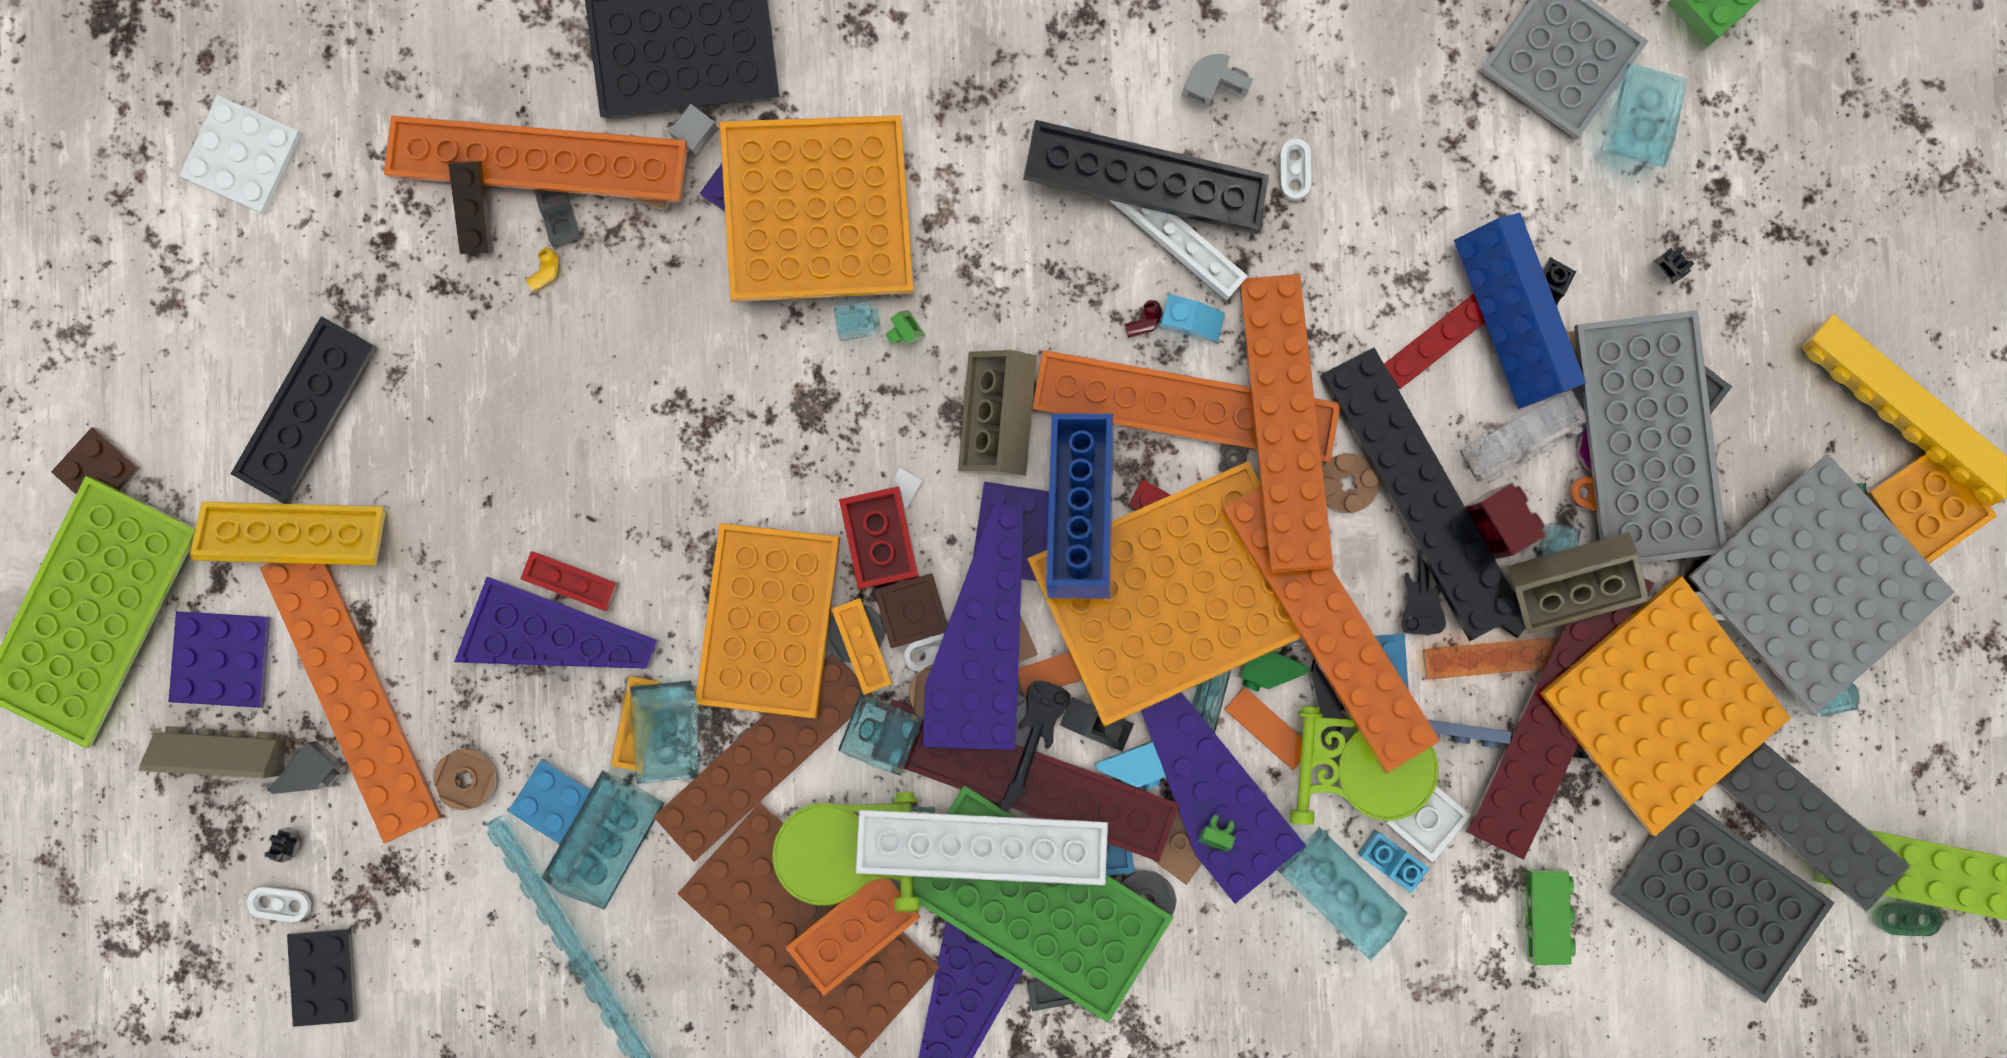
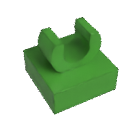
(905, 328)
(1217, 838)

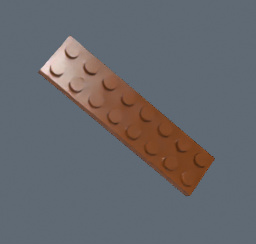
(757, 764)

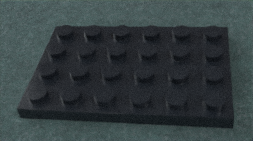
(680, 53)

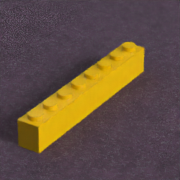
(1909, 408)

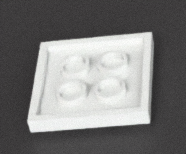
(240, 154)

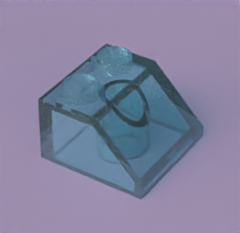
(880, 734)

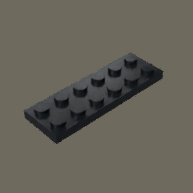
(303, 410)

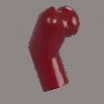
(1147, 322)

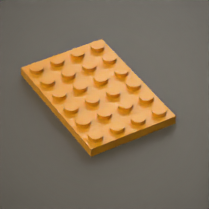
(767, 620)

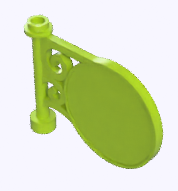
(1359, 773)
(819, 854)

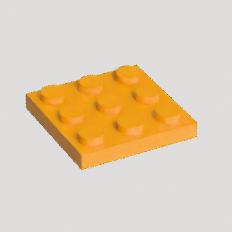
(1930, 507)

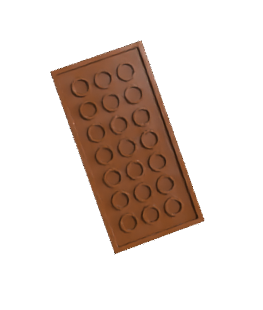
(757, 915)

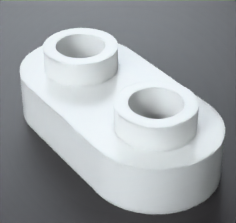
(1295, 170)
(928, 646)
(280, 904)

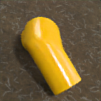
(547, 270)

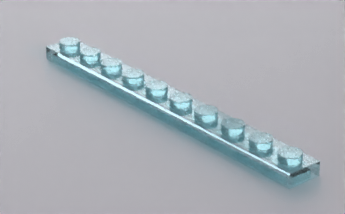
(566, 939)

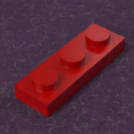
(568, 581)

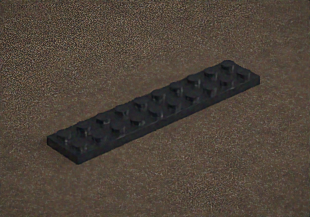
(1422, 494)

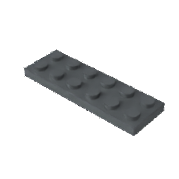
(1814, 826)

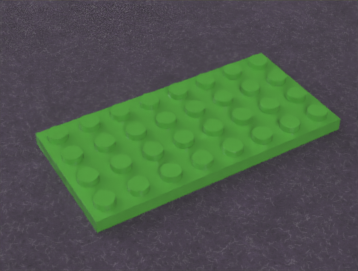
(1068, 935)

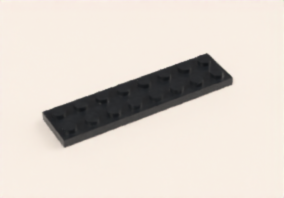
(1146, 177)

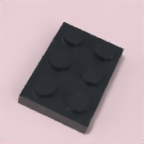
(322, 977)

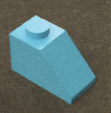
(1191, 318)
(1135, 766)

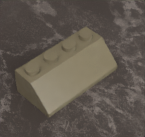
(997, 412)
(1578, 583)
(215, 754)

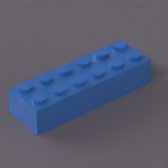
(1519, 310)
(1080, 506)

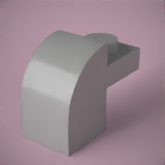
(1211, 73)

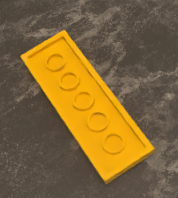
(288, 533)

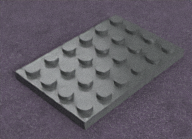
(1723, 900)

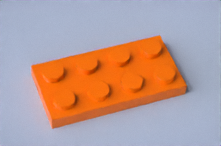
(850, 934)

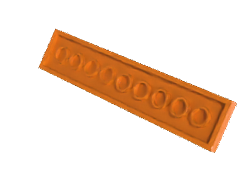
(539, 158)
(1160, 401)
(1285, 424)
(1341, 646)
(352, 697)

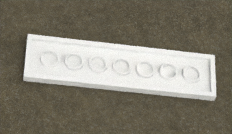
(981, 847)

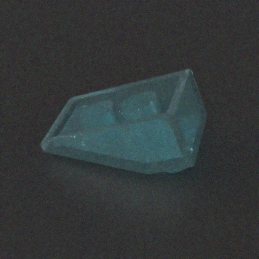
(1645, 116)
(664, 731)

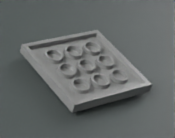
(1564, 59)

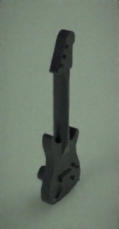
(1423, 611)
(1044, 706)

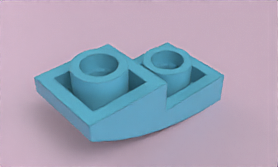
(1393, 861)

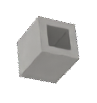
(694, 128)

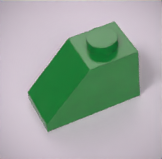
(1270, 671)

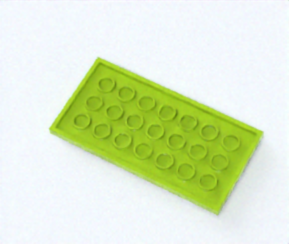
(89, 610)

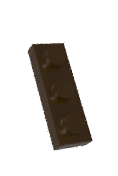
(470, 207)

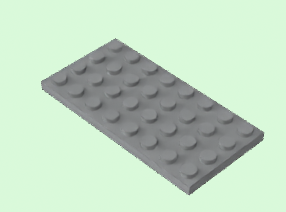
(1651, 434)

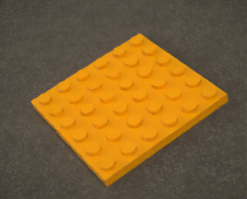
(816, 208)
(1665, 705)

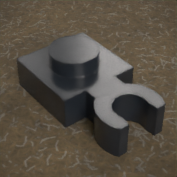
(1674, 264)
(283, 845)

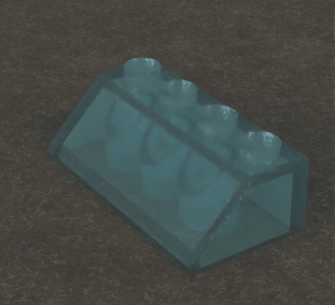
(602, 840)
(1344, 893)

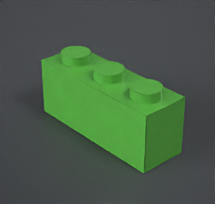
(1549, 916)

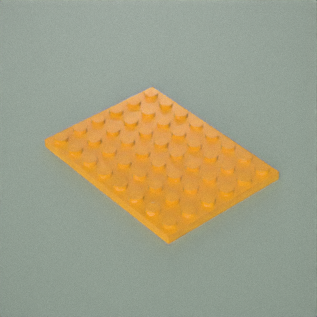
(1178, 604)

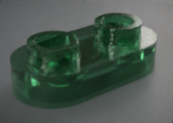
(1906, 919)

